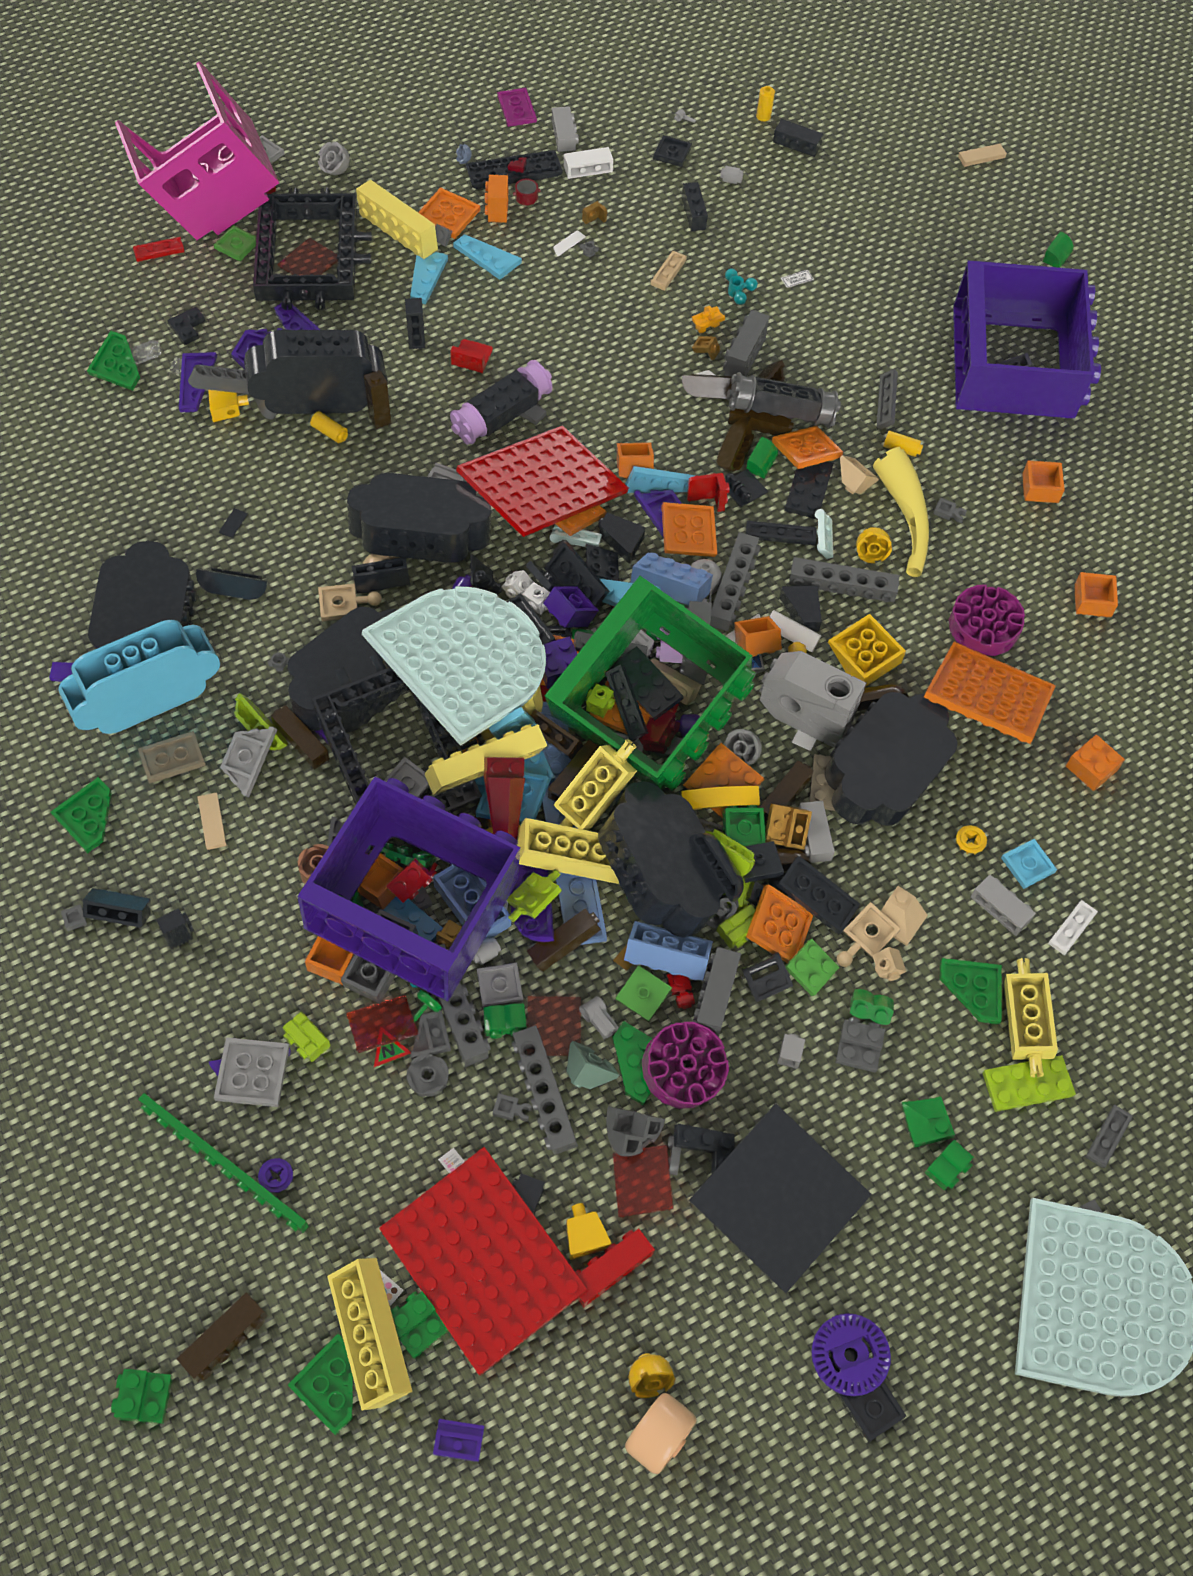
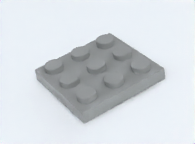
(252, 1072)

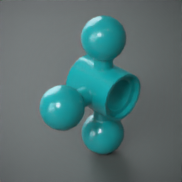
(736, 286)

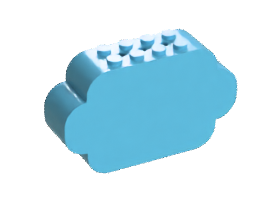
(138, 676)

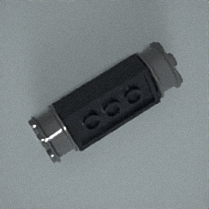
(783, 399)

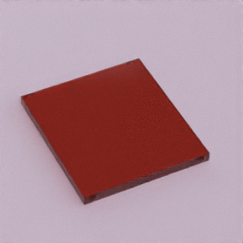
(309, 259)
(557, 1022)
(382, 1024)
(643, 1182)

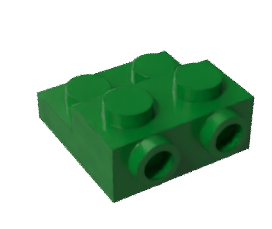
(744, 824)
(417, 1324)
(142, 1396)

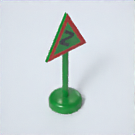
(396, 1050)

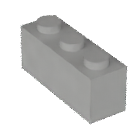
(564, 129)
(819, 841)
(1003, 905)

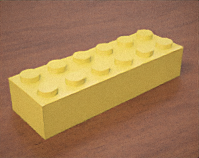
(397, 219)
(470, 764)
(563, 849)
(369, 1334)

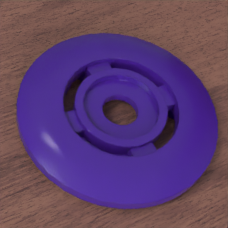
(858, 1376)

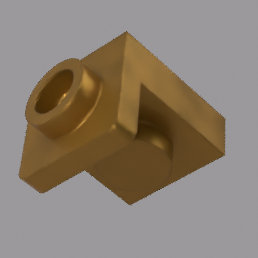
(593, 212)
(707, 345)
(448, 934)

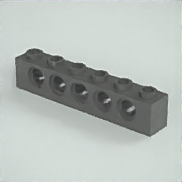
(737, 570)
(857, 582)
(470, 1052)
(565, 1139)

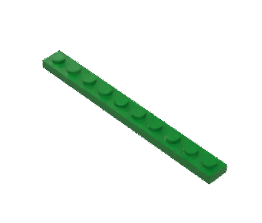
(228, 1168)

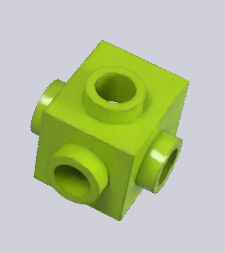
(600, 700)

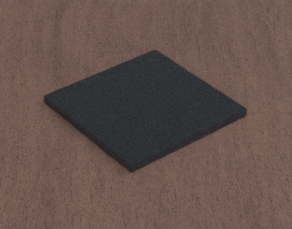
(780, 1198)

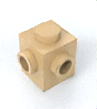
(889, 964)

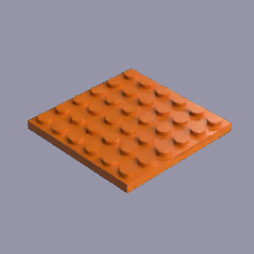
(990, 692)

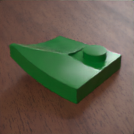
(927, 1121)

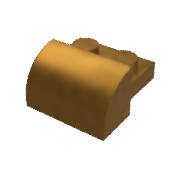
(788, 826)

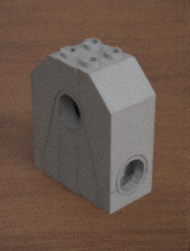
(811, 696)

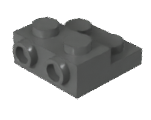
(860, 1045)

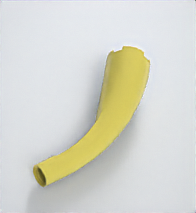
(904, 485)

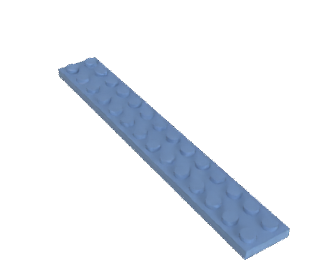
(576, 890)

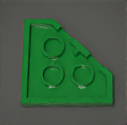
(115, 362)
(86, 814)
(407, 855)
(975, 986)
(630, 1048)
(328, 1385)

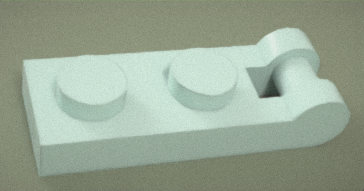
(825, 534)
(580, 538)

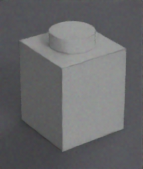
(791, 1051)

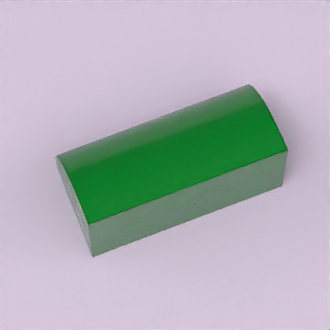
(1058, 250)
(762, 458)

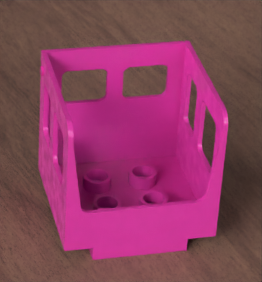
(212, 172)

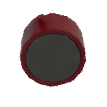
(526, 192)

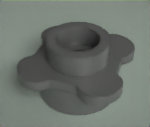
(589, 248)
(278, 657)

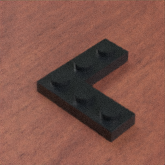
(705, 1140)

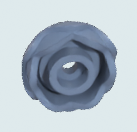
(463, 154)

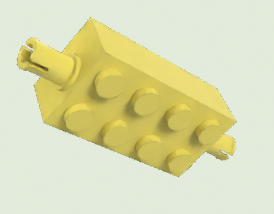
(596, 786)
(1030, 1017)

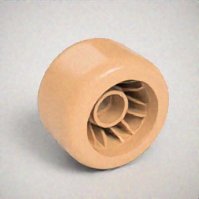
(660, 1433)

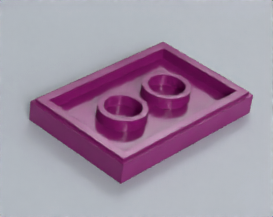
(516, 107)

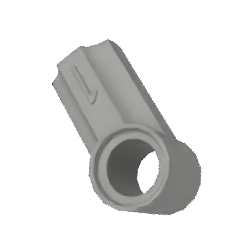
(596, 1013)

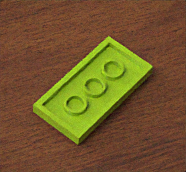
(1014, 1087)

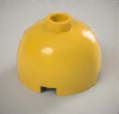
(873, 545)
(649, 1375)

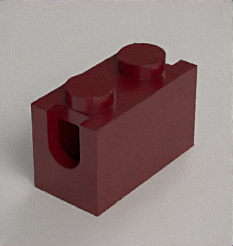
(660, 733)

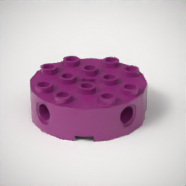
(987, 620)
(704, 1069)

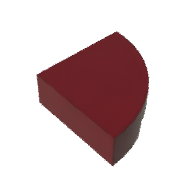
(518, 165)

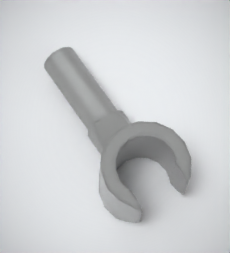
(680, 114)

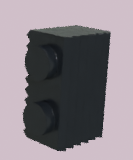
(175, 928)

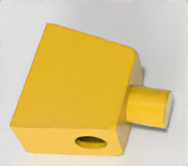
(225, 404)
(585, 1233)

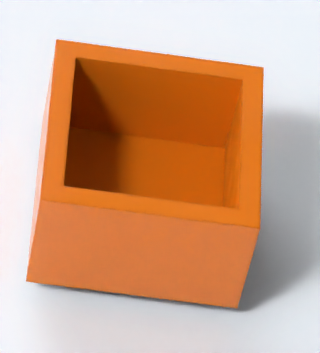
(497, 198)
(634, 455)
(1043, 481)
(1096, 594)
(758, 635)
(1095, 762)
(375, 882)
(328, 960)

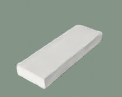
(795, 632)
(1072, 927)

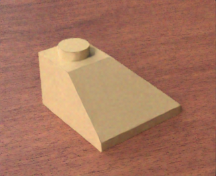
(855, 475)
(906, 913)

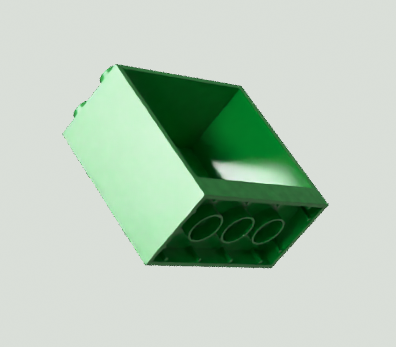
(650, 609)

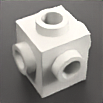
(516, 583)
(535, 596)

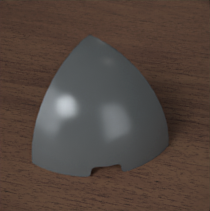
(631, 1130)

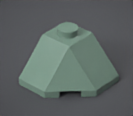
(587, 1068)

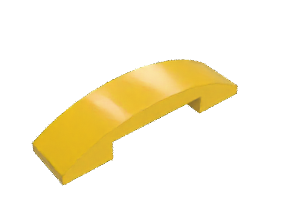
(722, 796)

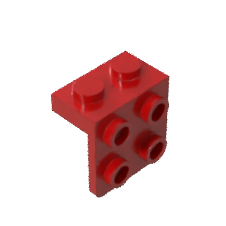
(471, 355)
(709, 487)
(411, 879)

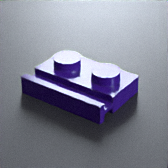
(458, 1440)

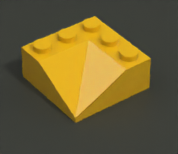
(867, 650)

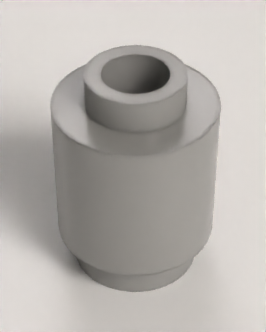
(731, 175)
(487, 951)

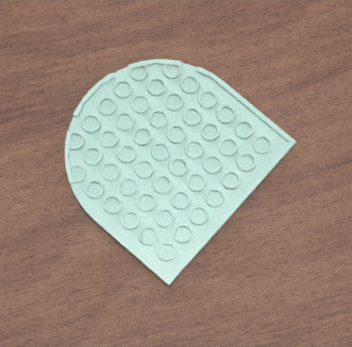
(463, 656)
(1101, 1303)

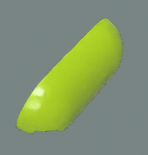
(253, 718)
(740, 855)

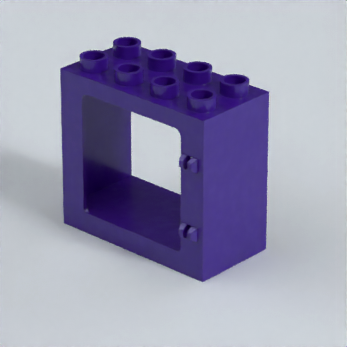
(1023, 298)
(390, 812)

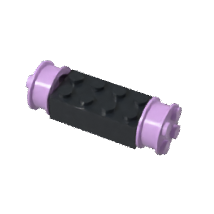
(501, 402)

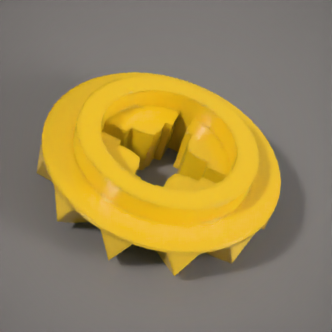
(971, 832)

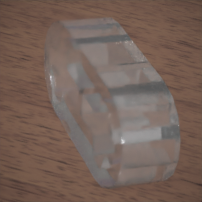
(145, 351)

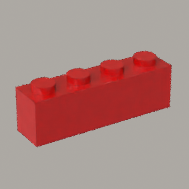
(614, 1265)

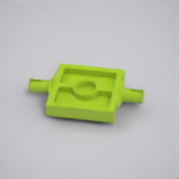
(533, 895)

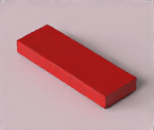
(158, 249)

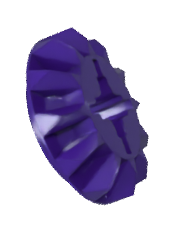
(276, 1165)

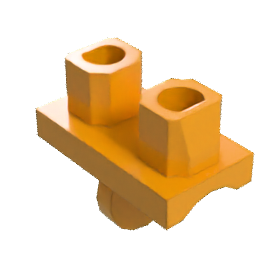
(710, 317)

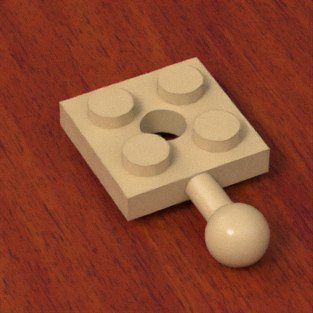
(345, 593)
(870, 944)

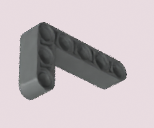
(224, 380)

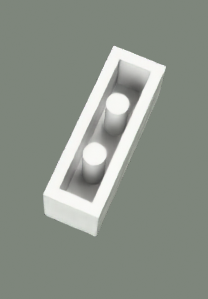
(588, 162)

